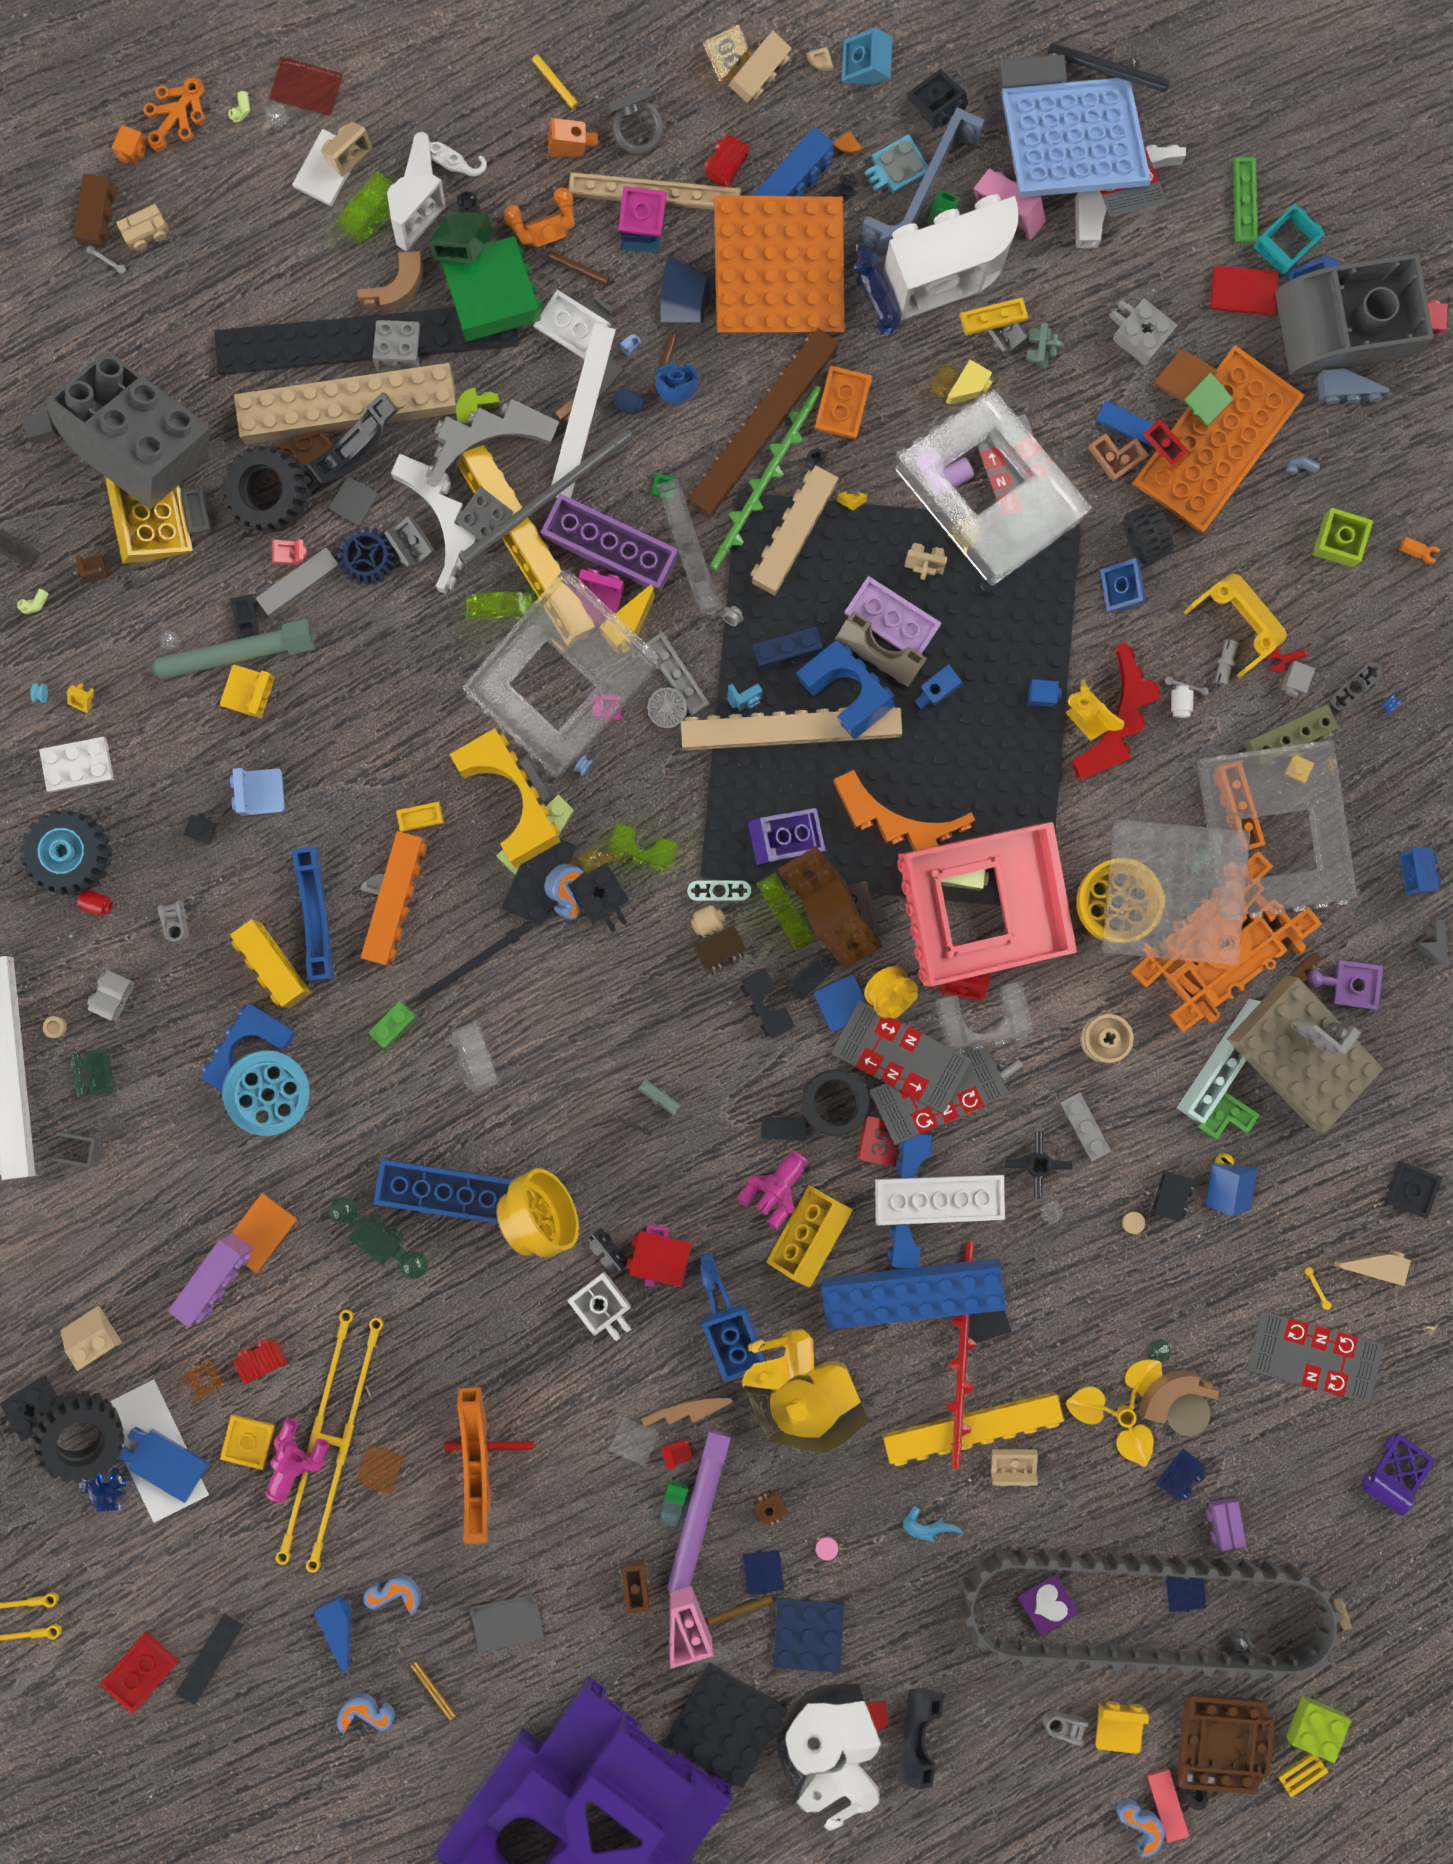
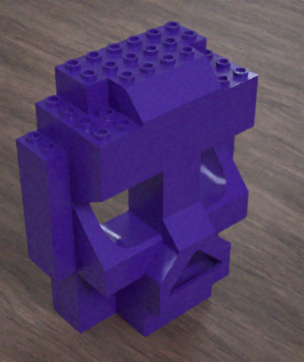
(595, 1756)

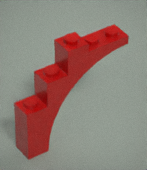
(1134, 695)

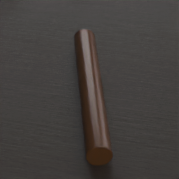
(578, 267)
(666, 357)

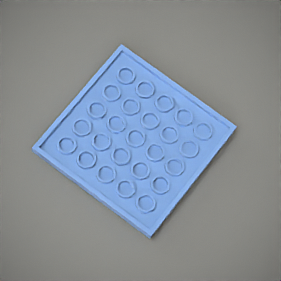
(1075, 137)

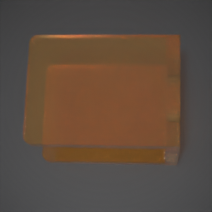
(193, 1376)

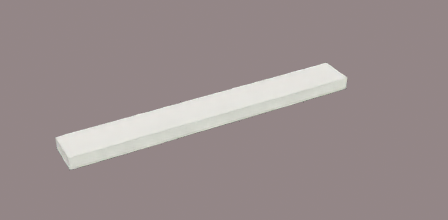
(584, 403)

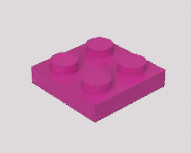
(642, 211)

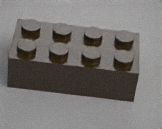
(720, 950)

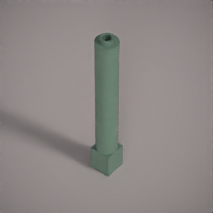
(293, 637)

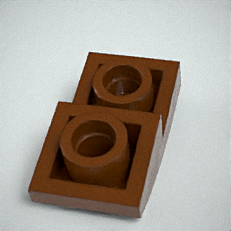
(1307, 965)

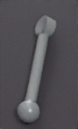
(120, 268)
(1169, 680)

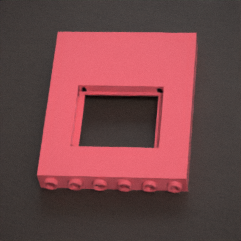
(1030, 899)

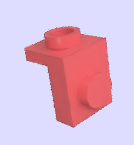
(288, 552)

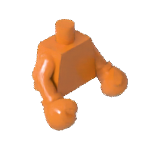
(544, 229)

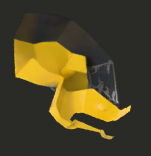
(803, 1403)

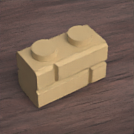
(143, 228)

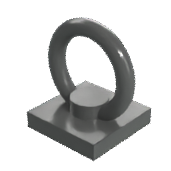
(627, 106)

